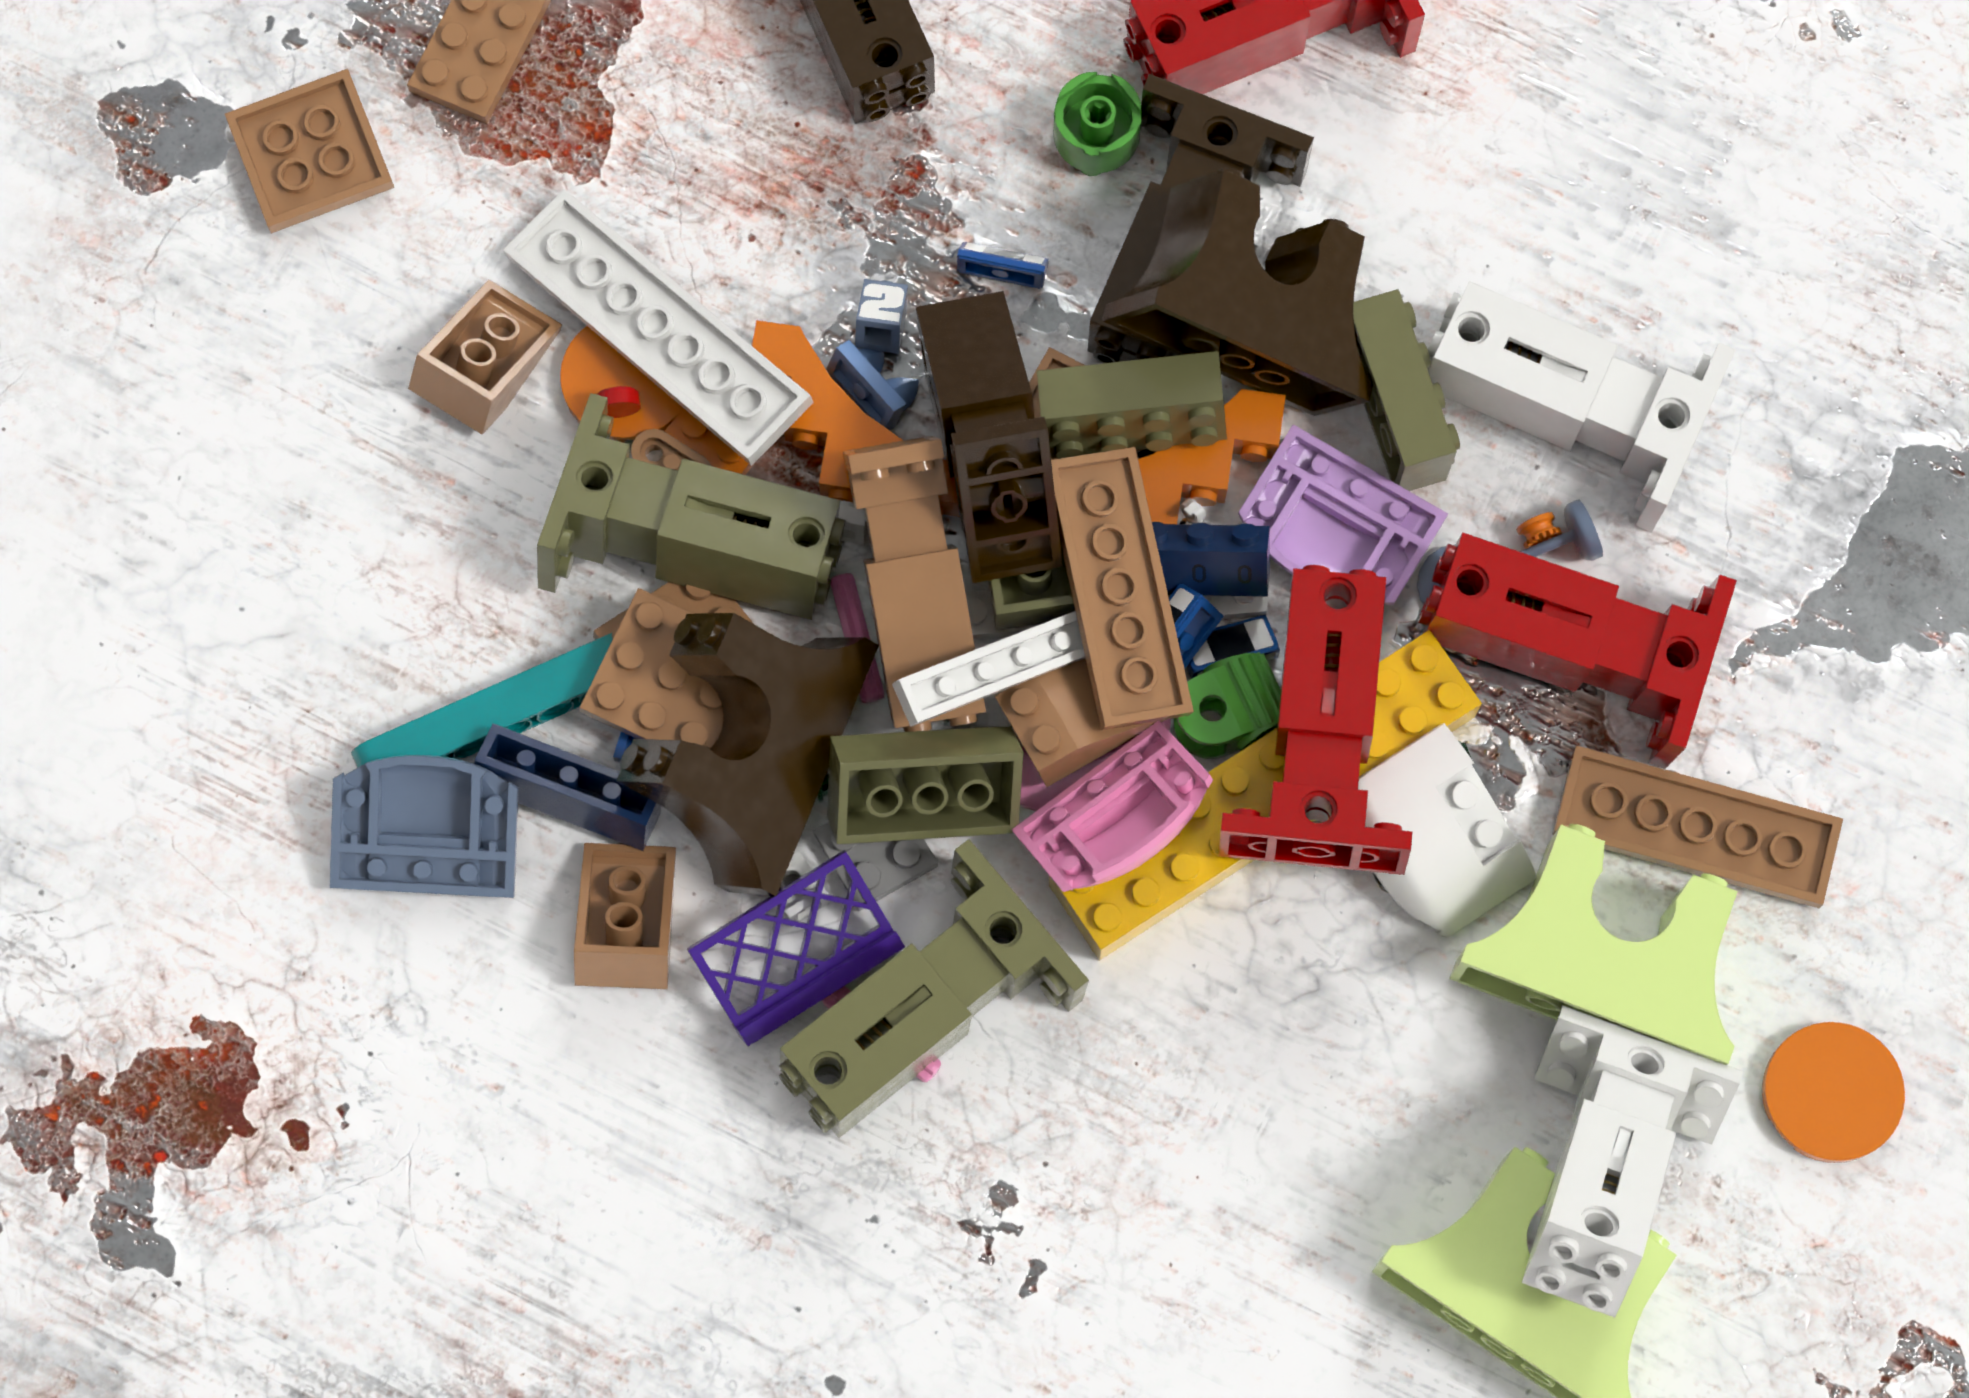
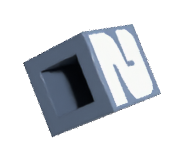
(881, 315)

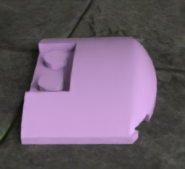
(1339, 514)

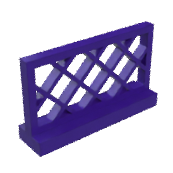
(818, 981)

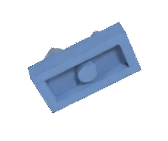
(860, 378)

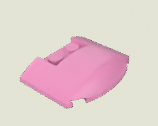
(1117, 812)

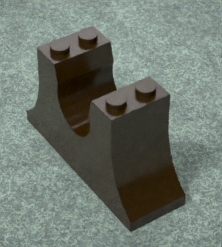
(1272, 327)
(765, 771)

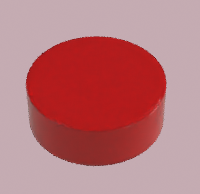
(621, 401)

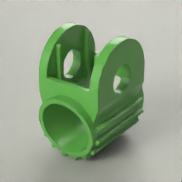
(1243, 695)

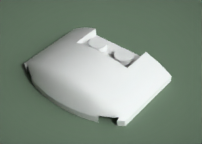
(1461, 845)

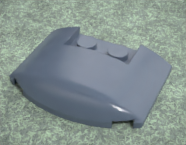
(424, 828)

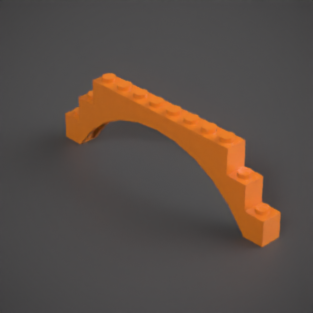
(1167, 475)

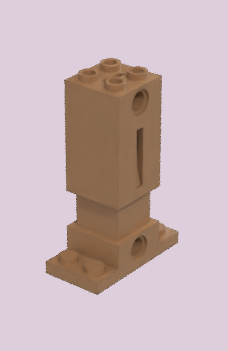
(913, 572)

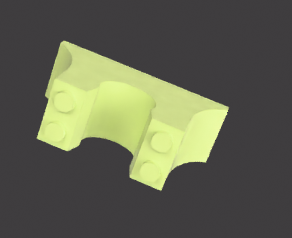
(1564, 957)
(1475, 1285)

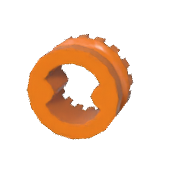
(1538, 529)

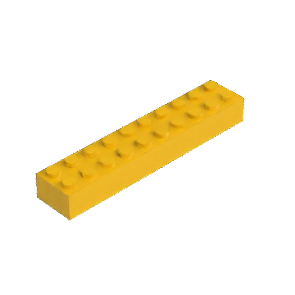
(1414, 695)

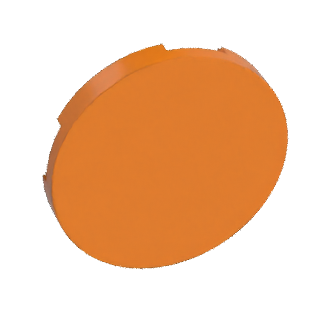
(595, 366)
(1833, 1092)

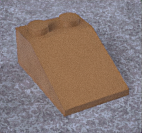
(483, 356)
(1060, 721)
(624, 916)

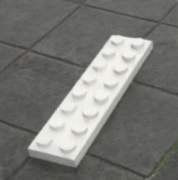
(658, 327)

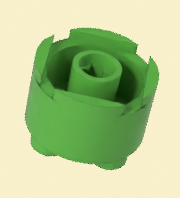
(1116, 125)

